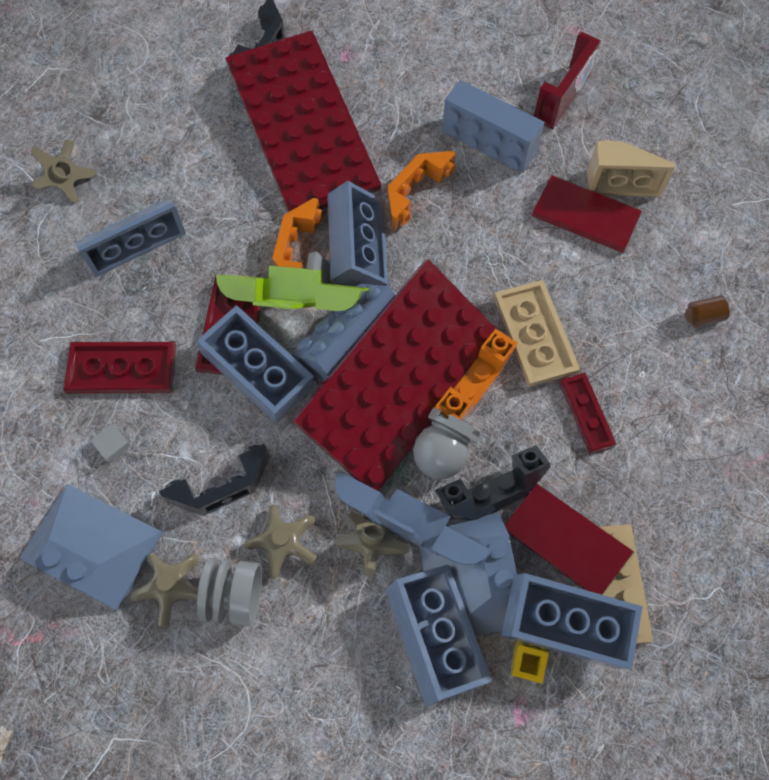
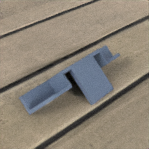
(411, 520)

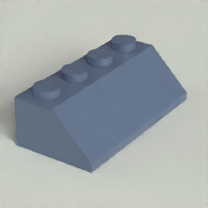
(131, 237)
(357, 237)
(437, 634)

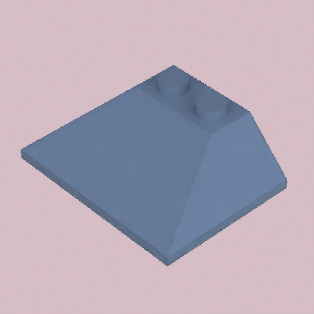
(91, 546)
(488, 584)

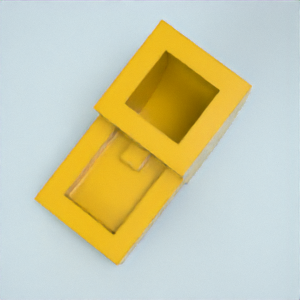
(529, 662)

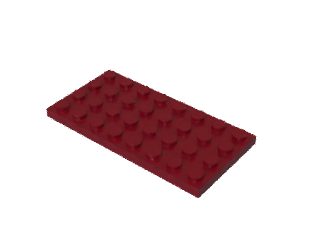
(301, 120)
(395, 376)

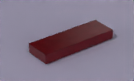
(587, 413)

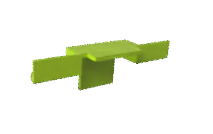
(289, 290)

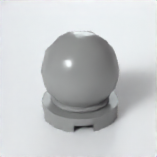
(443, 447)

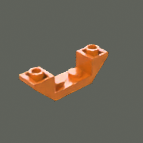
(435, 165)
(299, 219)
(479, 378)

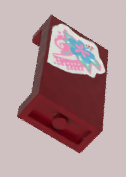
(554, 100)

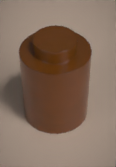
(707, 311)

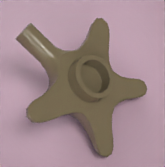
(61, 171)
(282, 541)
(370, 541)
(168, 585)

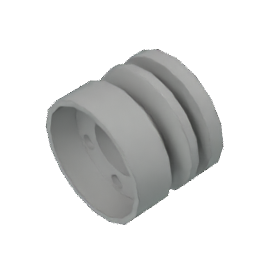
(225, 591)

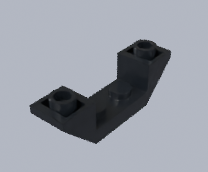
(270, 22)
(498, 492)
(181, 493)

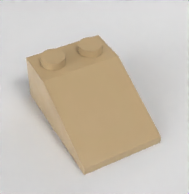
(627, 170)

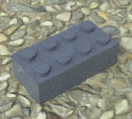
(491, 126)
(341, 331)
(256, 363)
(572, 621)

